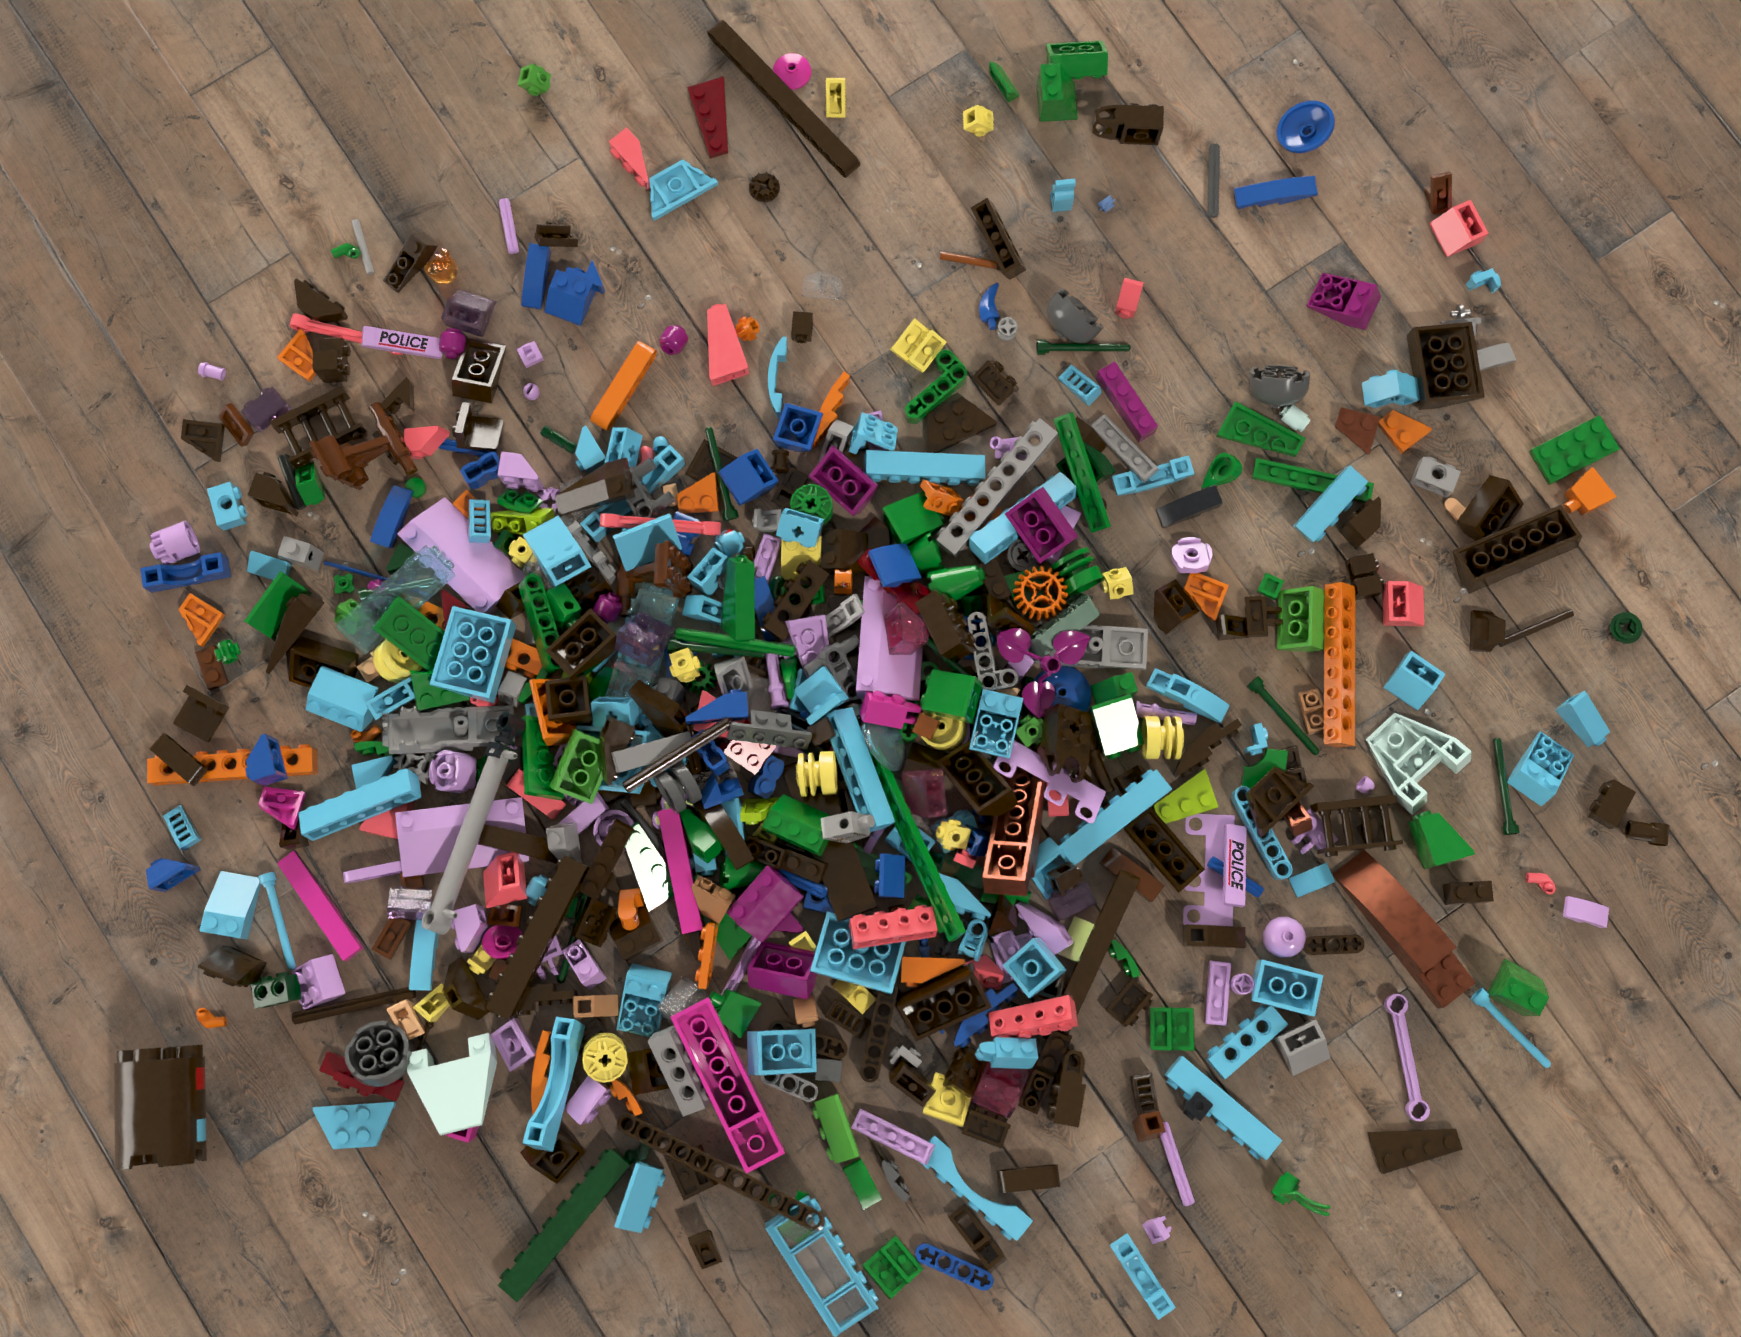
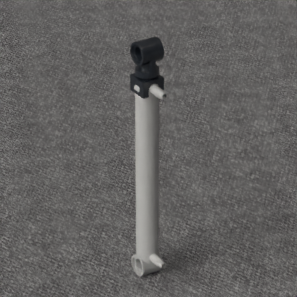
(440, 915)

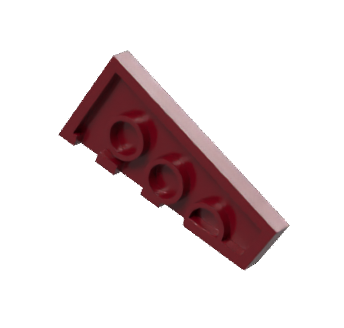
(710, 109)
(905, 592)

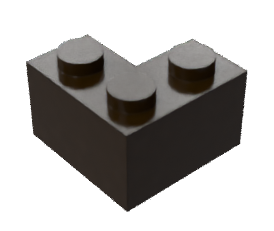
(332, 360)

